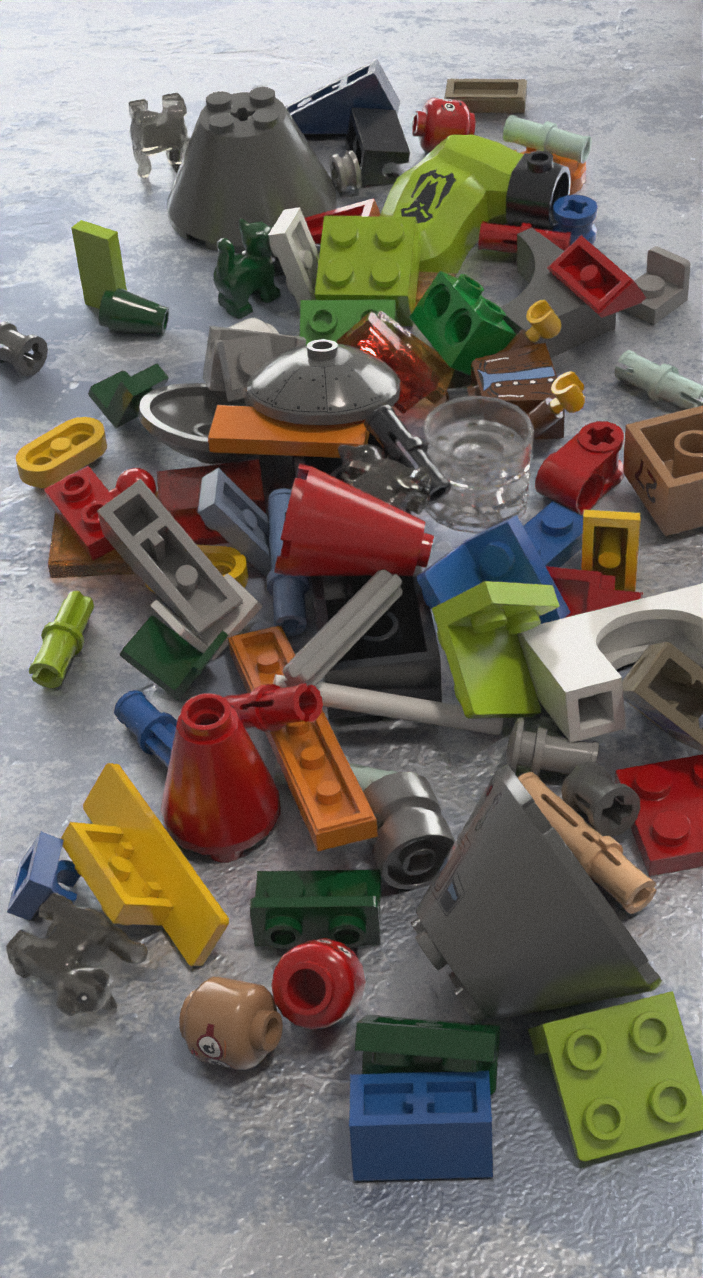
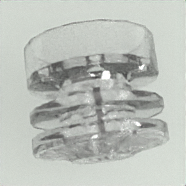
(485, 455)

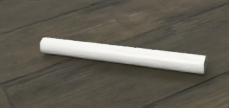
(400, 707)

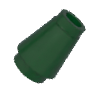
(130, 313)

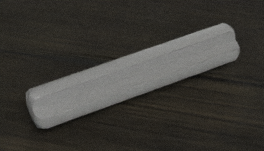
(343, 630)

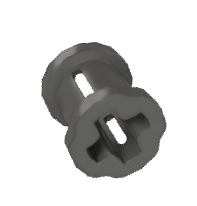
(17, 348)
(593, 793)

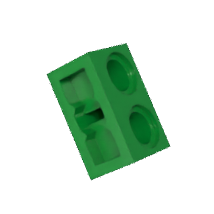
(461, 321)

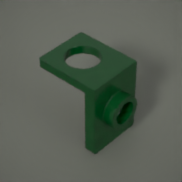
(168, 657)

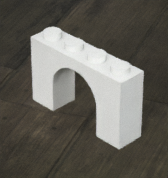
(578, 656)

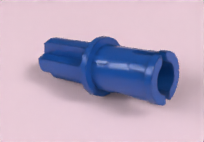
(153, 729)

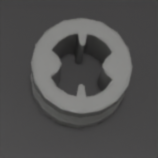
(345, 171)

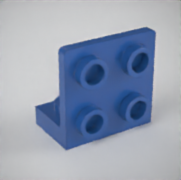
(493, 555)

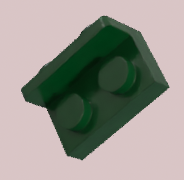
(316, 905)
(427, 1046)

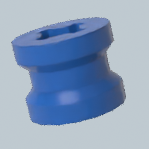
(576, 216)

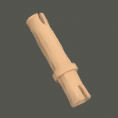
(597, 854)

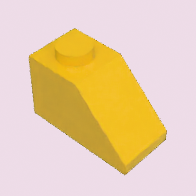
(612, 545)

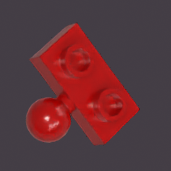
(79, 498)

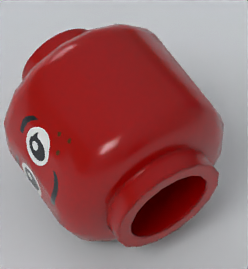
(441, 119)
(318, 983)

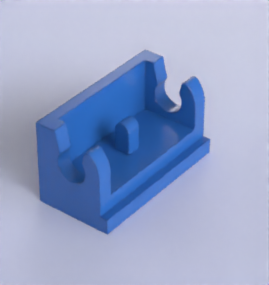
(421, 1125)

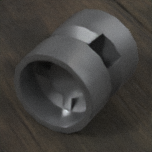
(410, 830)

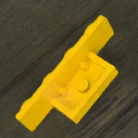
(140, 869)

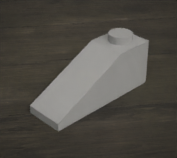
(167, 558)

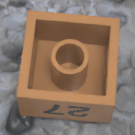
(667, 468)

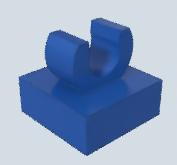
(39, 876)

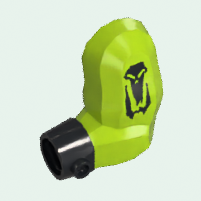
(470, 183)

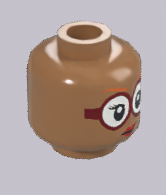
(230, 1023)

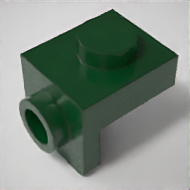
(121, 394)

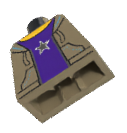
(668, 692)

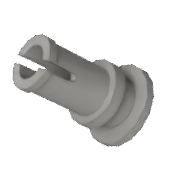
(546, 751)

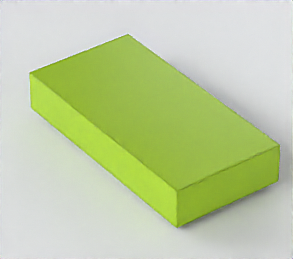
(98, 261)

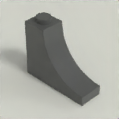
(577, 320)

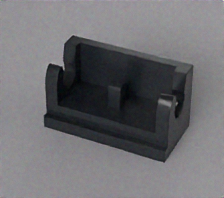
(376, 141)

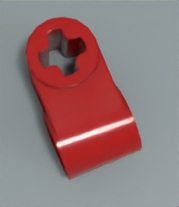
(583, 467)

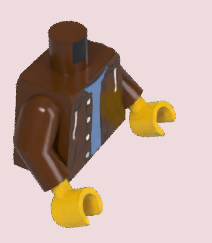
(527, 377)

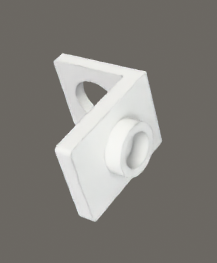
(231, 624)

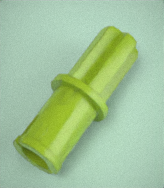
(61, 640)

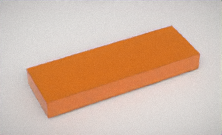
(250, 432)

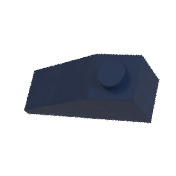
(330, 106)

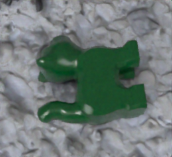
(246, 272)

